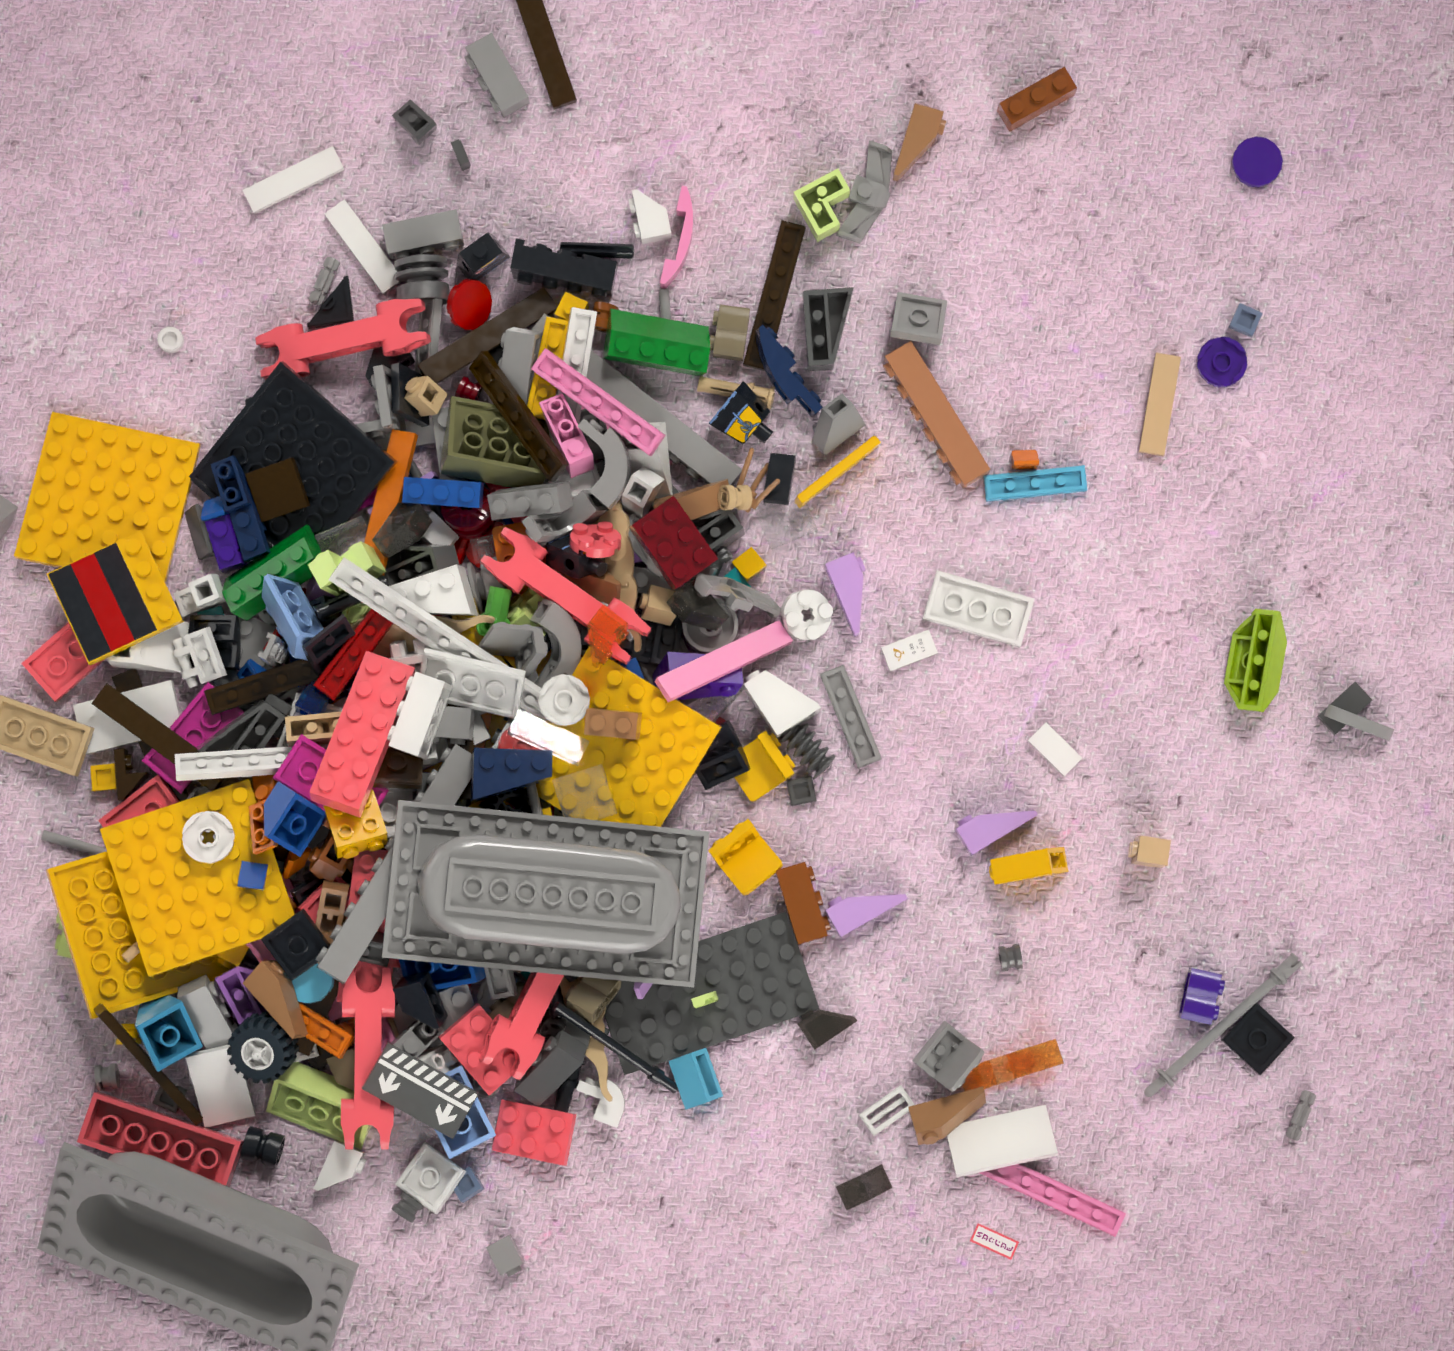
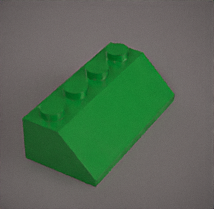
(657, 343)
(287, 560)

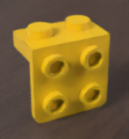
(766, 765)
(355, 833)
(745, 857)

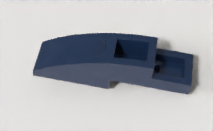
(776, 363)
(241, 506)

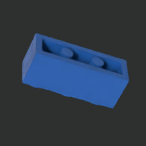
(443, 492)

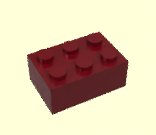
(673, 542)

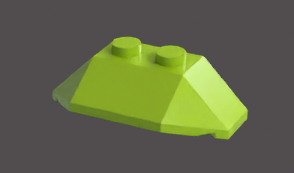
(1256, 660)

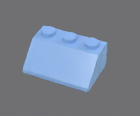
(291, 613)

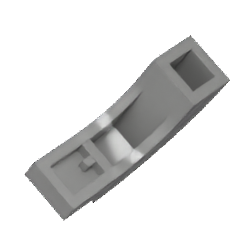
(617, 463)
(552, 526)
(564, 640)

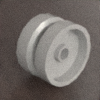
(705, 642)

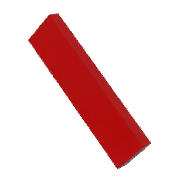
(349, 658)

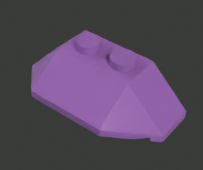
(236, 995)

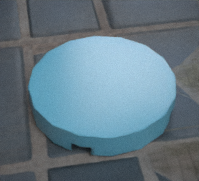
(312, 985)

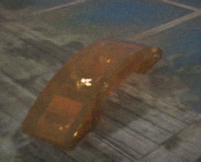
(1014, 1065)

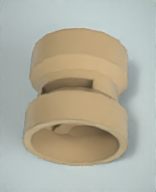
(734, 497)

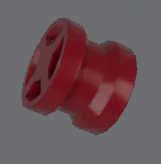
(468, 389)

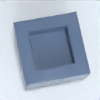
(1245, 320)
(468, 1186)

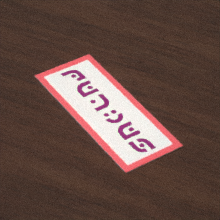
(994, 1241)

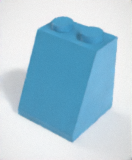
(166, 1031)

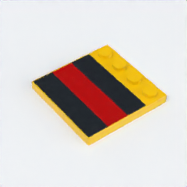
(115, 598)

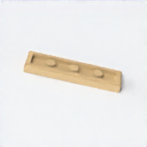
(1159, 404)

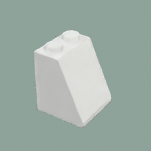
(778, 702)

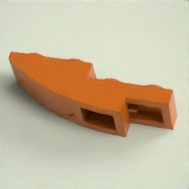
(262, 788)

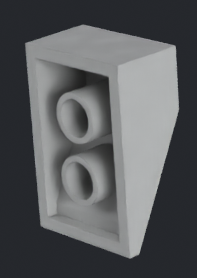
(456, 1001)

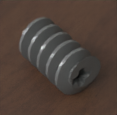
(808, 749)

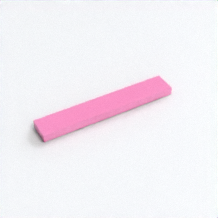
(598, 402)
(723, 661)
(1059, 1197)

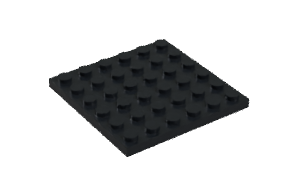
(332, 454)

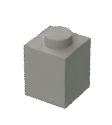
(506, 1256)

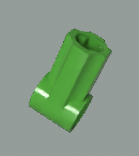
(496, 606)

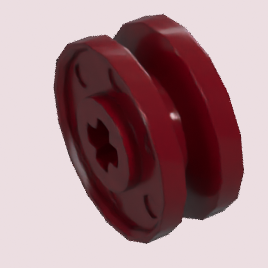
(469, 522)

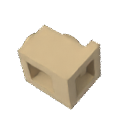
(425, 395)

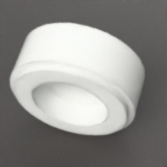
(170, 339)

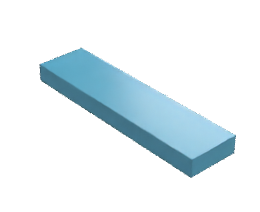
(1035, 483)

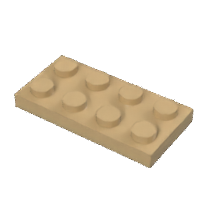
(43, 736)

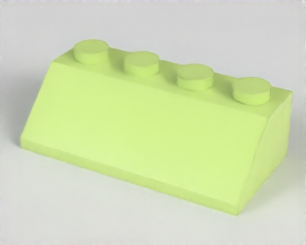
(312, 1101)

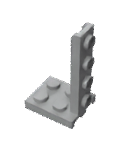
(378, 428)
(254, 636)

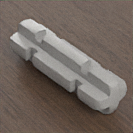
(324, 281)
(1300, 1115)

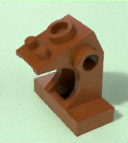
(323, 866)

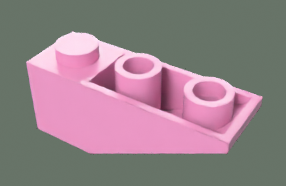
(567, 435)

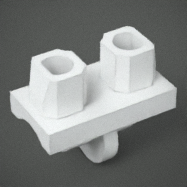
(399, 653)
(441, 1059)

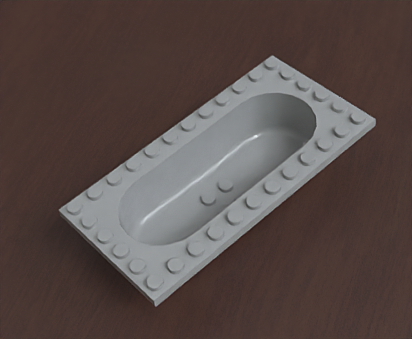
(545, 894)
(198, 1247)

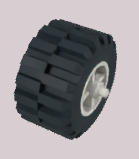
(261, 1048)

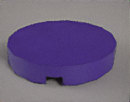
(1257, 161)
(1222, 361)

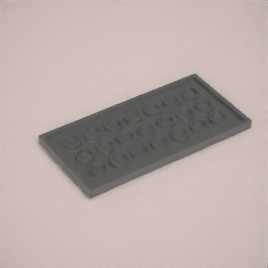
(756, 982)

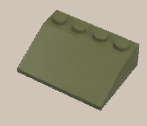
(485, 448)

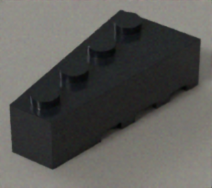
(563, 270)

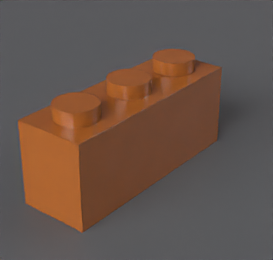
(1037, 99)
(803, 903)

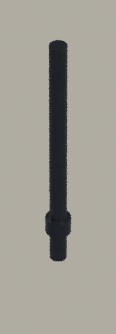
(654, 1073)

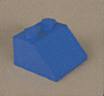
(291, 819)

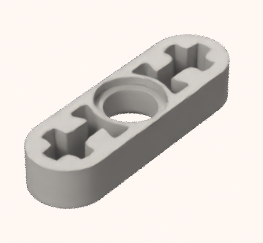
(1359, 722)

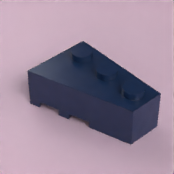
(506, 770)

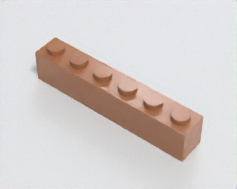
(936, 414)

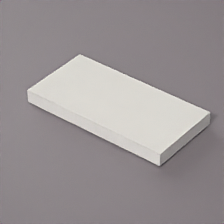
(978, 609)
(476, 682)
(156, 699)
(1002, 1141)

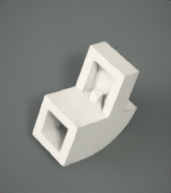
(200, 595)
(606, 1111)

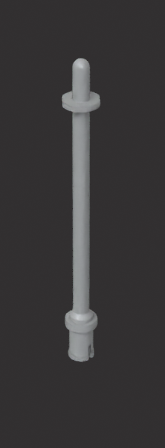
(1276, 977)

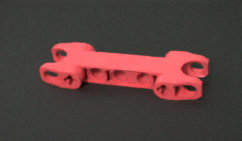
(384, 331)
(529, 570)
(368, 1012)
(520, 1027)

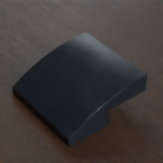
(225, 633)
(659, 641)
(327, 643)
(723, 759)

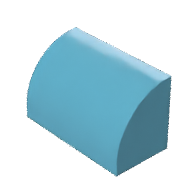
(695, 1078)

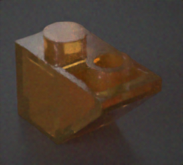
(604, 632)

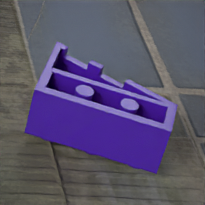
(724, 686)

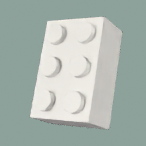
(419, 715)

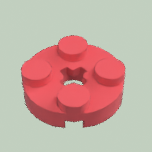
(595, 539)

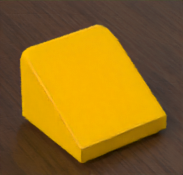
(749, 564)

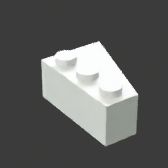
(440, 592)

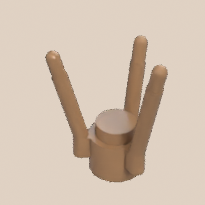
(755, 501)

